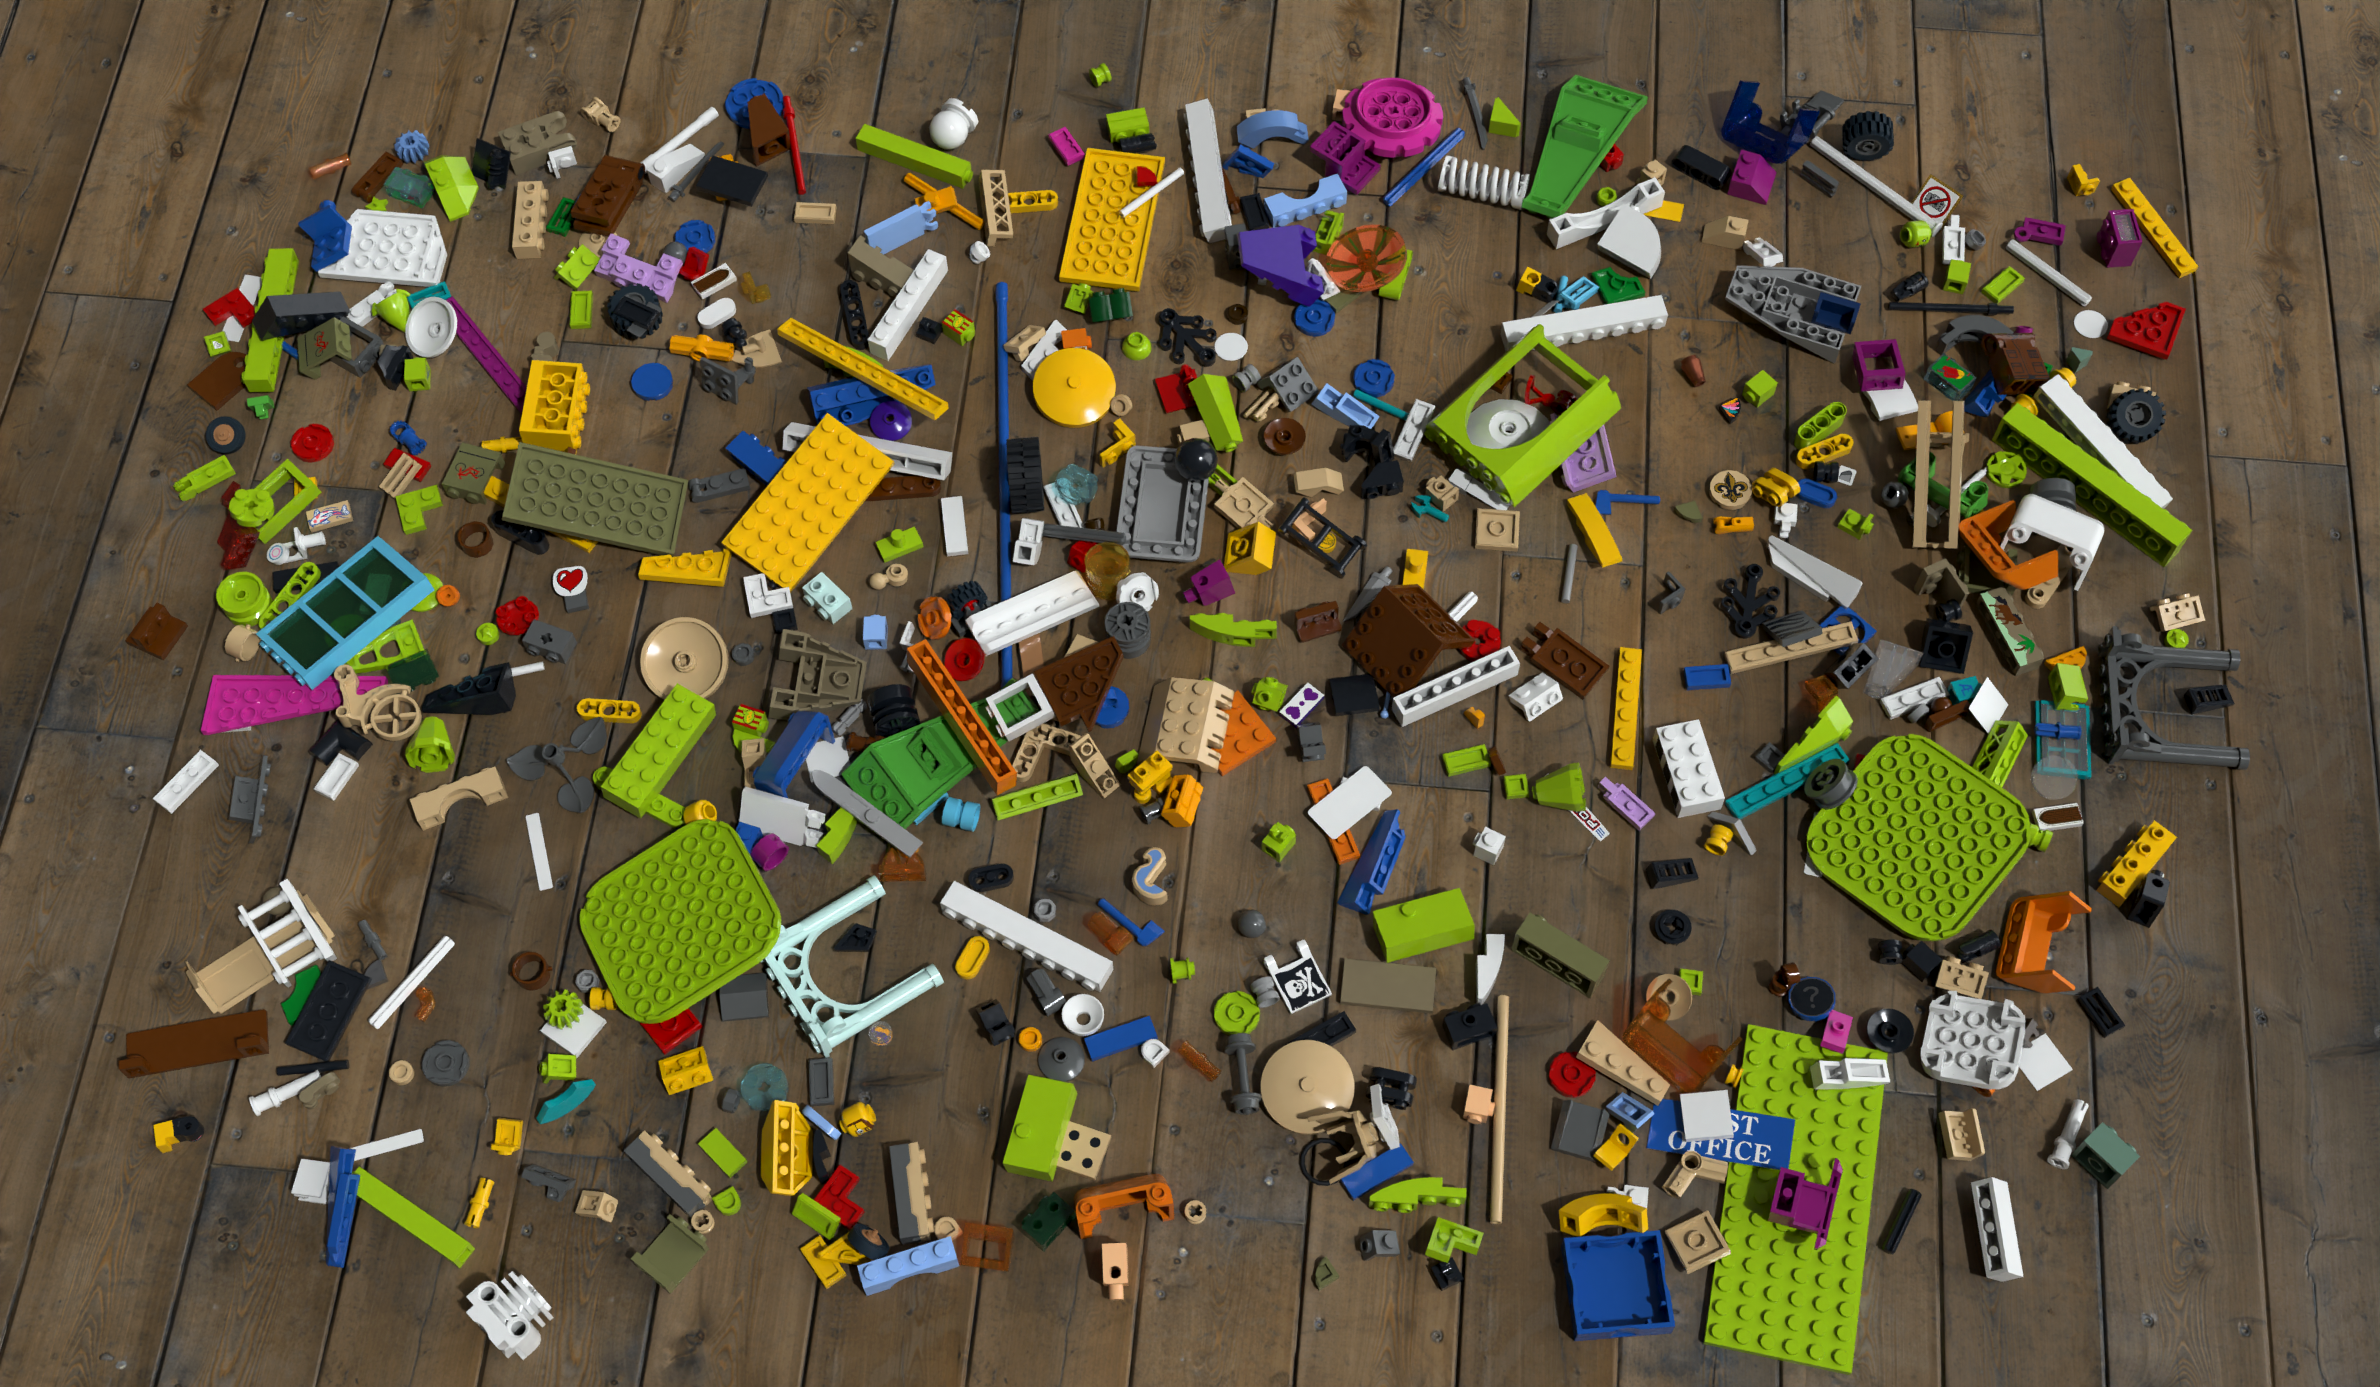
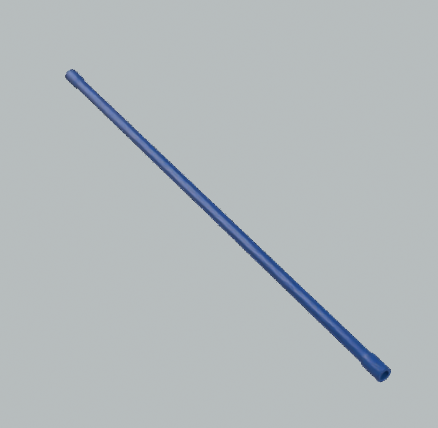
(1004, 493)

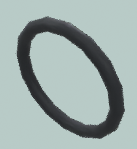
(1304, 1152)

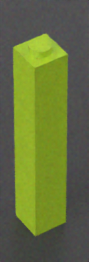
(914, 156)
(412, 1219)

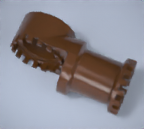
(860, 743)
(1787, 974)

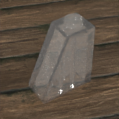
(1890, 669)

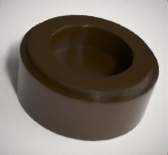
(1237, 314)

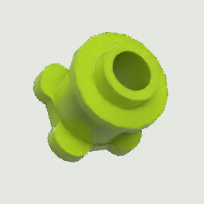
(1182, 969)

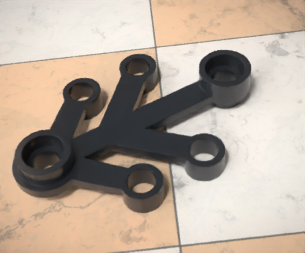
(1186, 335)
(1749, 603)

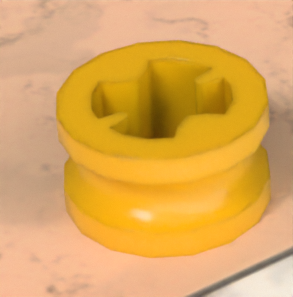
(1734, 1075)

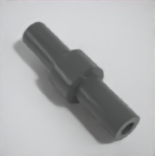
(372, 939)

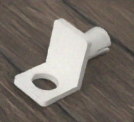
(303, 542)
(905, 644)

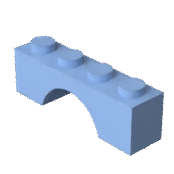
(1284, 209)
(927, 1258)

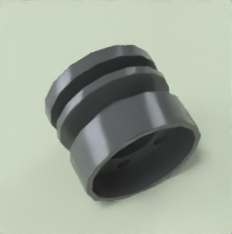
(2056, 490)
(1130, 627)

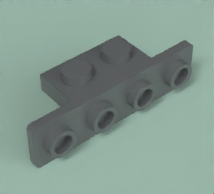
(247, 799)

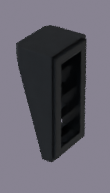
(2191, 697)
(1658, 878)

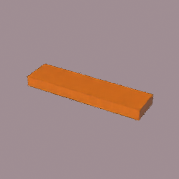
(1343, 846)

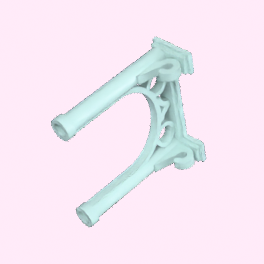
(836, 1030)

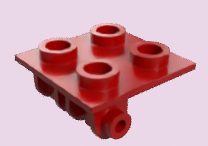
(1175, 389)

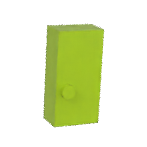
(1423, 925)
(1040, 1128)

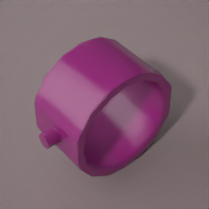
(769, 852)

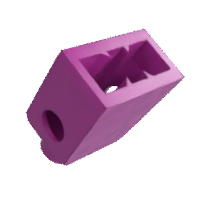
(1210, 585)

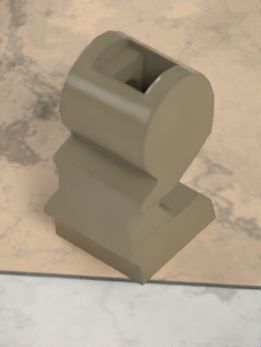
(546, 347)

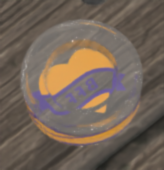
(880, 1033)

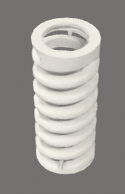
(1448, 179)

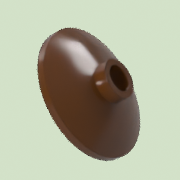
(1284, 429)

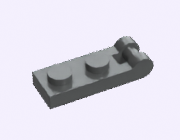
(719, 485)

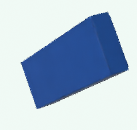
(1120, 1038)
(1377, 1172)

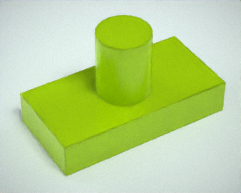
(899, 544)

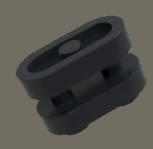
(1399, 1097)

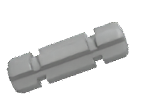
(848, 717)

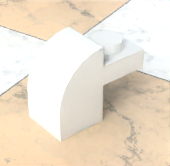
(1029, 544)

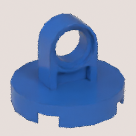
(1114, 709)

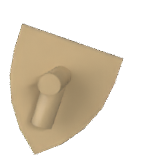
(759, 348)

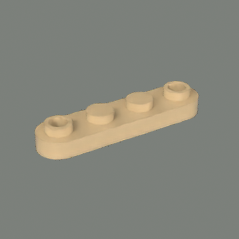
(2047, 588)

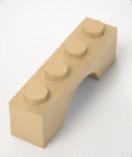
(432, 806)

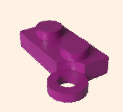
(2041, 231)

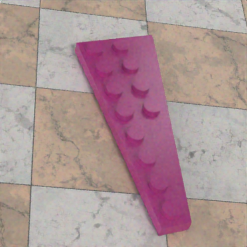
(262, 699)

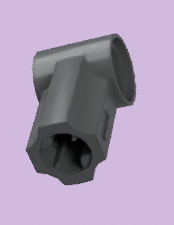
(1048, 996)

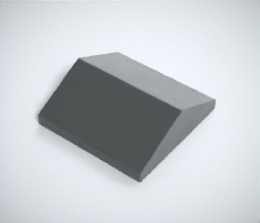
(745, 998)

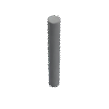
(1569, 573)

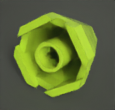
(430, 746)
(1562, 789)

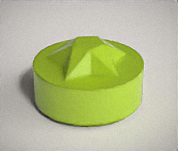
(487, 633)
(2176, 638)

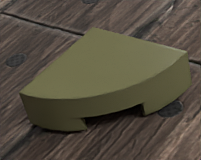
(1689, 511)
(1325, 1274)

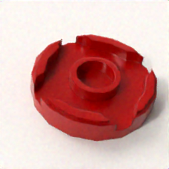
(312, 443)
(1571, 1076)

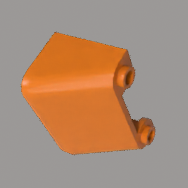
(1148, 1188)

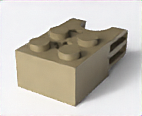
(534, 139)

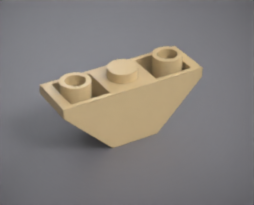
(1093, 766)

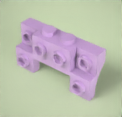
(626, 270)

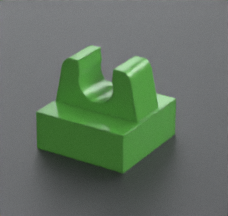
(261, 405)

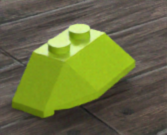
(453, 184)

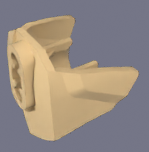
(1362, 1132)

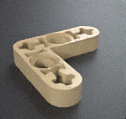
(1038, 744)

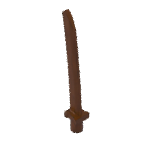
(1233, 201)

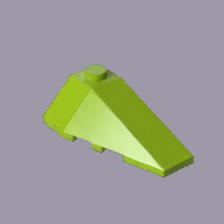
(1828, 730)

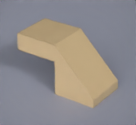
(1315, 480)
(753, 756)

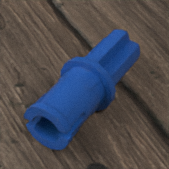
(2057, 731)

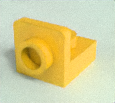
(2080, 183)

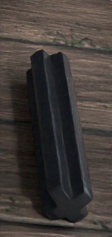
(1901, 1221)

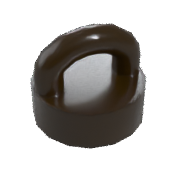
(1096, 523)

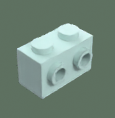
(826, 598)

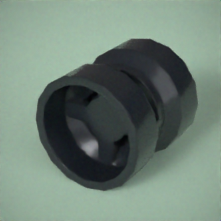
(1826, 471)

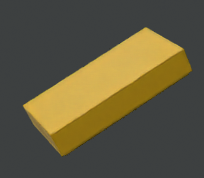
(827, 1271)

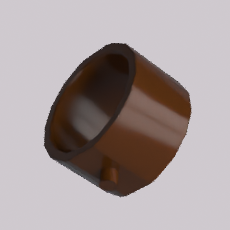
(475, 527)
(524, 959)

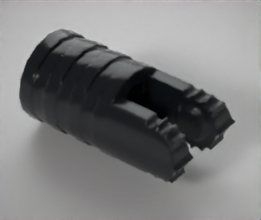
(1138, 143)
(1978, 946)

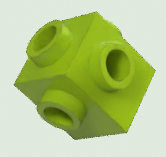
(1269, 693)

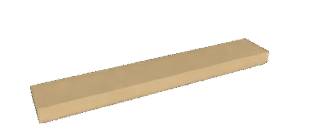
(1772, 652)

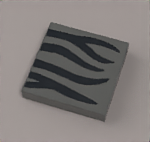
(1792, 628)

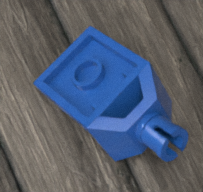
(330, 235)

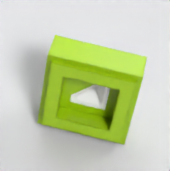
(217, 344)

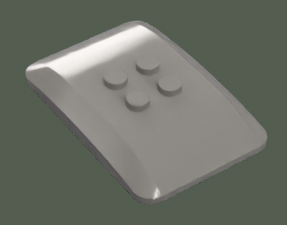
(1160, 507)

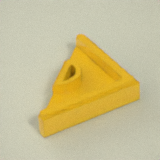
(843, 1252)

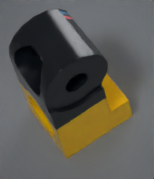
(1537, 285)
(177, 1131)

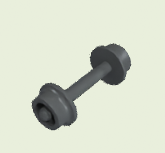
(1240, 1045)

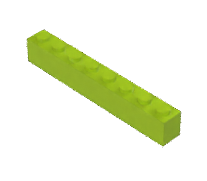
(265, 355)

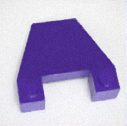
(1280, 258)

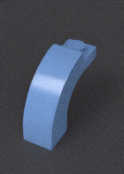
(1271, 124)

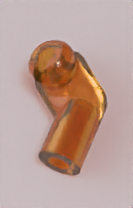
(427, 1003)

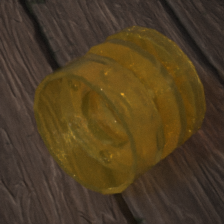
(1105, 567)

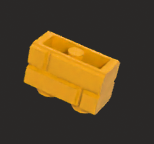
(1182, 801)

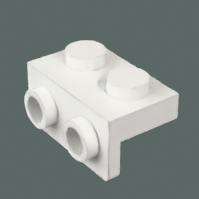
(1536, 696)

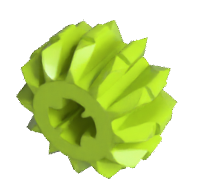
(554, 1009)

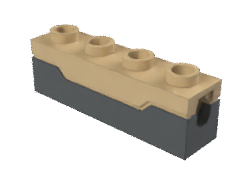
(668, 1174)
(910, 1193)

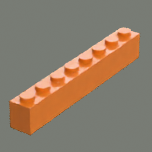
(961, 717)

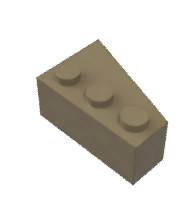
(877, 269)

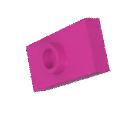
(1066, 146)
(1836, 1031)

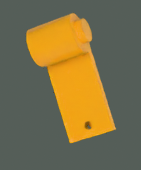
(1908, 434)

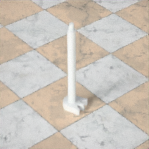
(1933, 516)

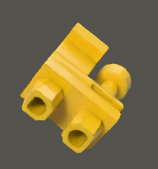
(1151, 773)

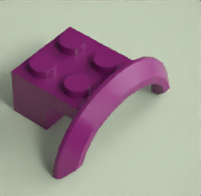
(1805, 1203)

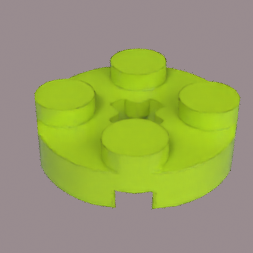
(252, 497)

